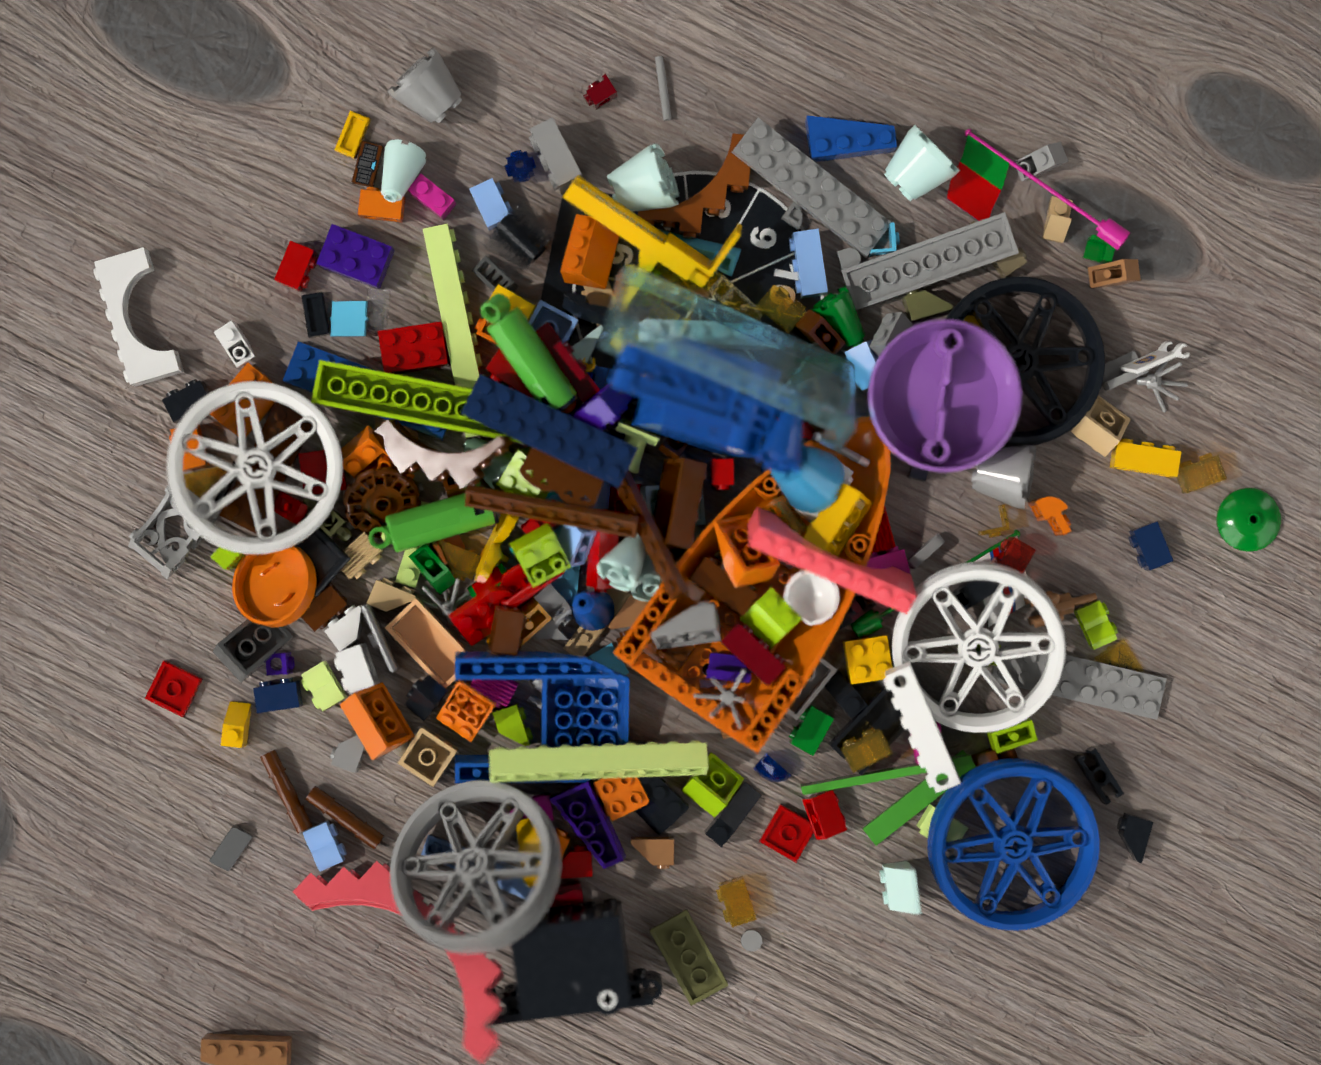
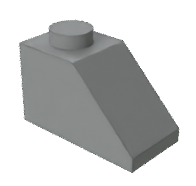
(348, 754)

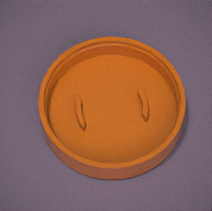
(274, 586)

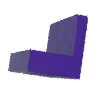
(726, 668)

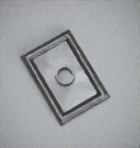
(378, 638)

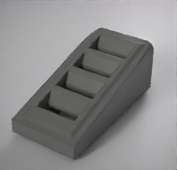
(506, 282)

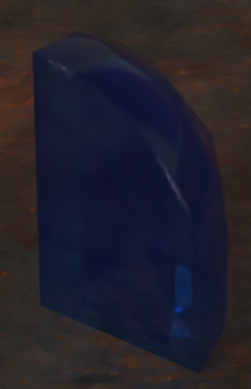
(771, 769)

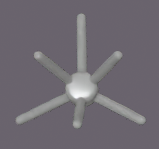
(1154, 382)
(447, 606)
(727, 697)

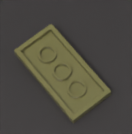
(689, 957)

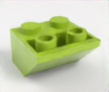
(540, 555)

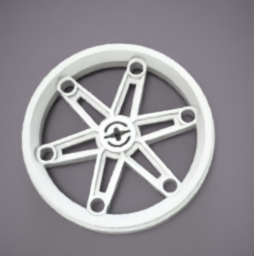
(247, 457)
(989, 647)

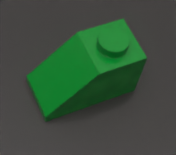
(432, 568)

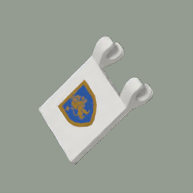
(1154, 358)

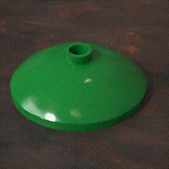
(1235, 524)

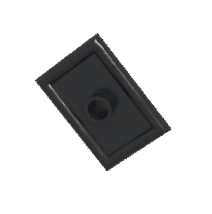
(325, 555)

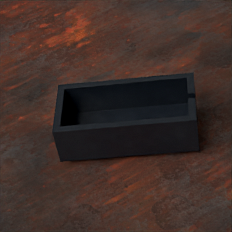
(878, 714)

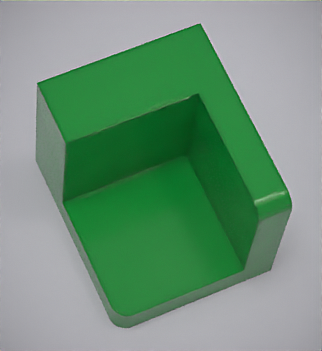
(1098, 250)

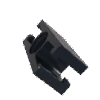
(1107, 775)

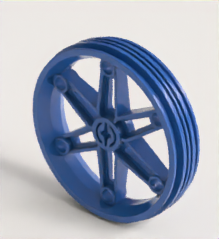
(1061, 899)

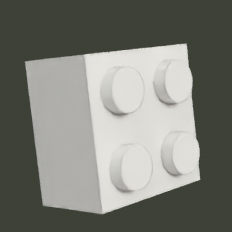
(356, 668)

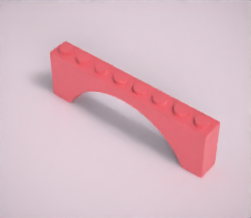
(885, 586)

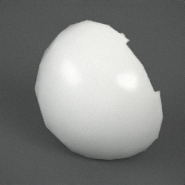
(812, 597)

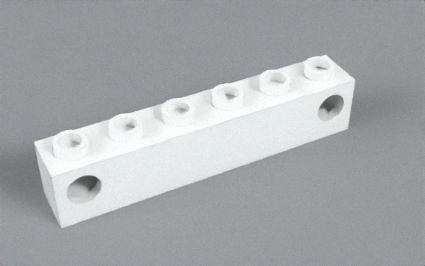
(922, 727)

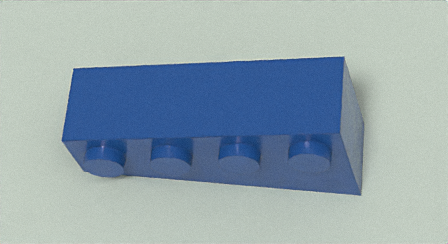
(847, 139)

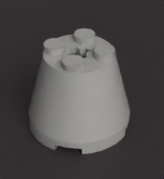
(427, 88)
(1007, 475)

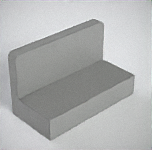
(1114, 376)

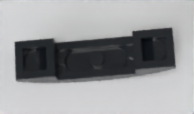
(576, 305)

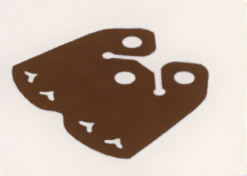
(560, 478)

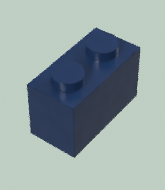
(1150, 546)
(277, 696)

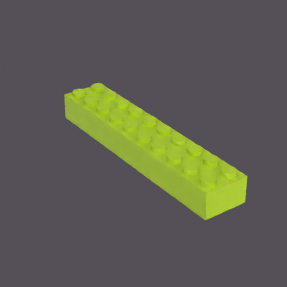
(396, 398)

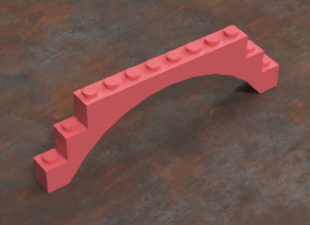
(474, 971)

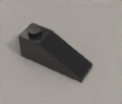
(732, 815)

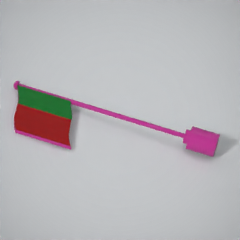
(982, 180)

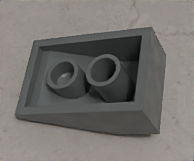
(250, 647)

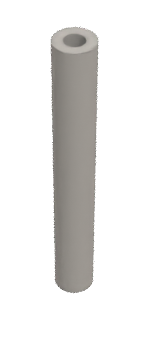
(663, 88)

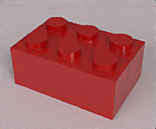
(413, 348)

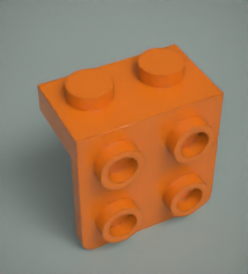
(620, 795)

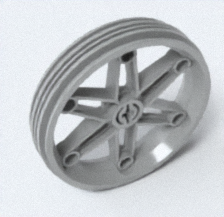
(439, 808)

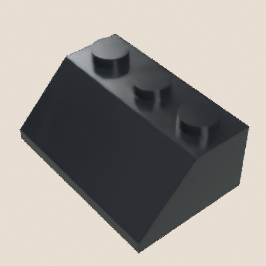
(664, 804)

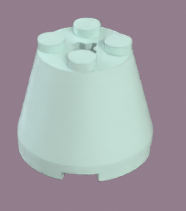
(918, 166)
(645, 181)

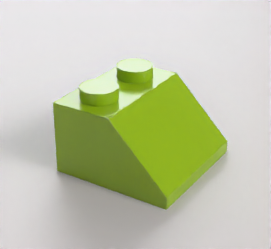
(771, 618)
(715, 788)

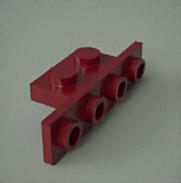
(572, 368)

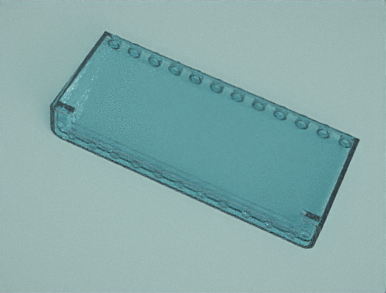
(732, 350)

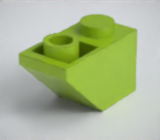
(511, 724)

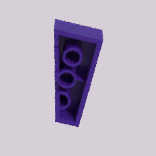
(590, 822)

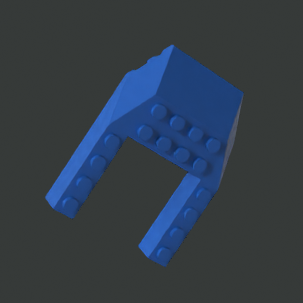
(578, 701)

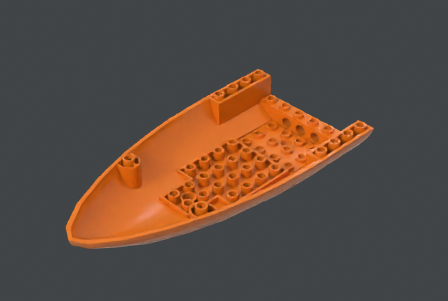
(800, 647)

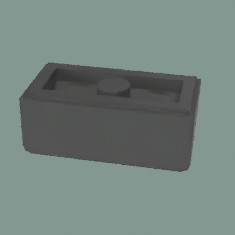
(231, 848)

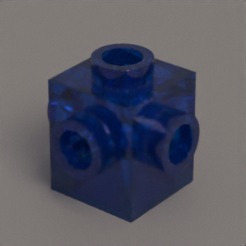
(525, 172)

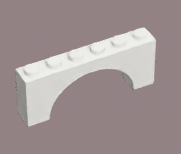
(117, 279)

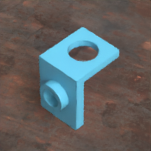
(893, 241)

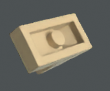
(1057, 220)

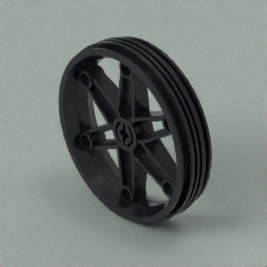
(1084, 322)

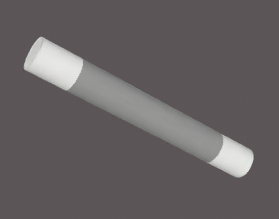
(846, 452)

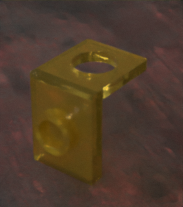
(994, 532)

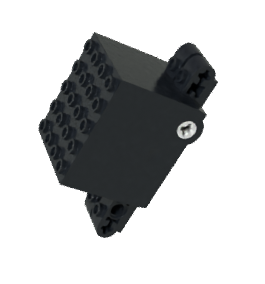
(575, 966)

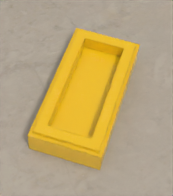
(352, 134)

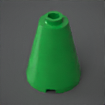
(842, 316)

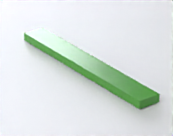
(874, 776)

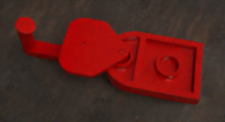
(476, 616)

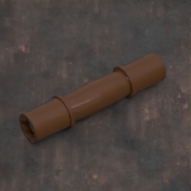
(286, 791)
(344, 817)

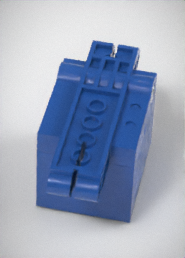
(692, 405)

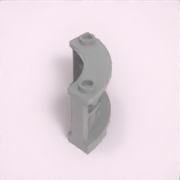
(172, 557)

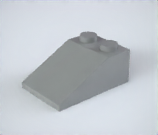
(692, 627)

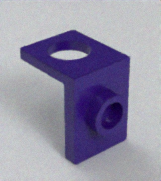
(287, 664)

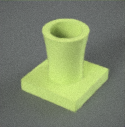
(638, 438)

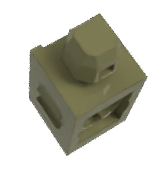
(343, 533)

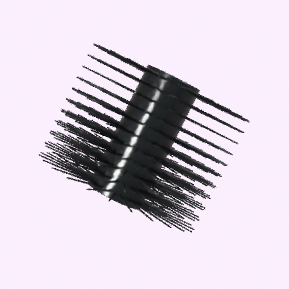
(518, 236)

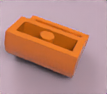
(1050, 509)

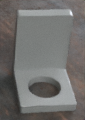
(553, 602)

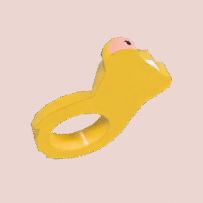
(492, 551)

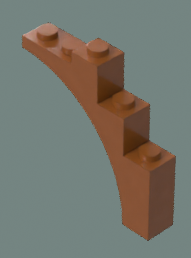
(688, 214)

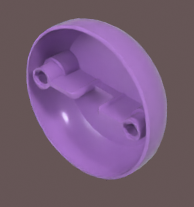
(944, 396)

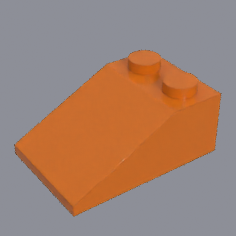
(743, 562)

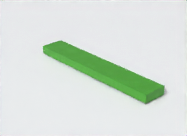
(907, 807)

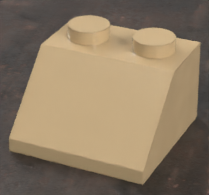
(1102, 426)

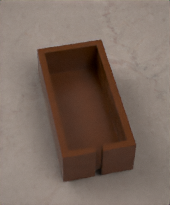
(679, 501)

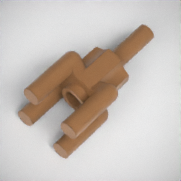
(1063, 603)

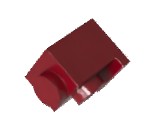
(600, 93)

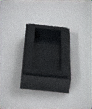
(315, 314)

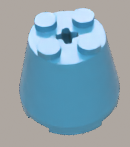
(816, 482)

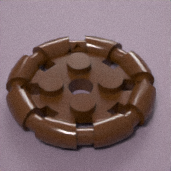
(378, 491)

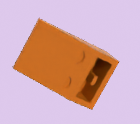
(366, 453)
(465, 711)

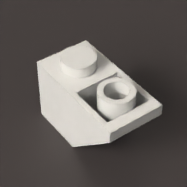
(235, 343)
(347, 629)

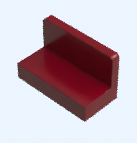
(568, 894)

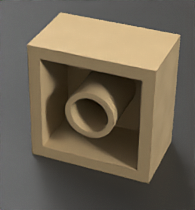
(428, 755)

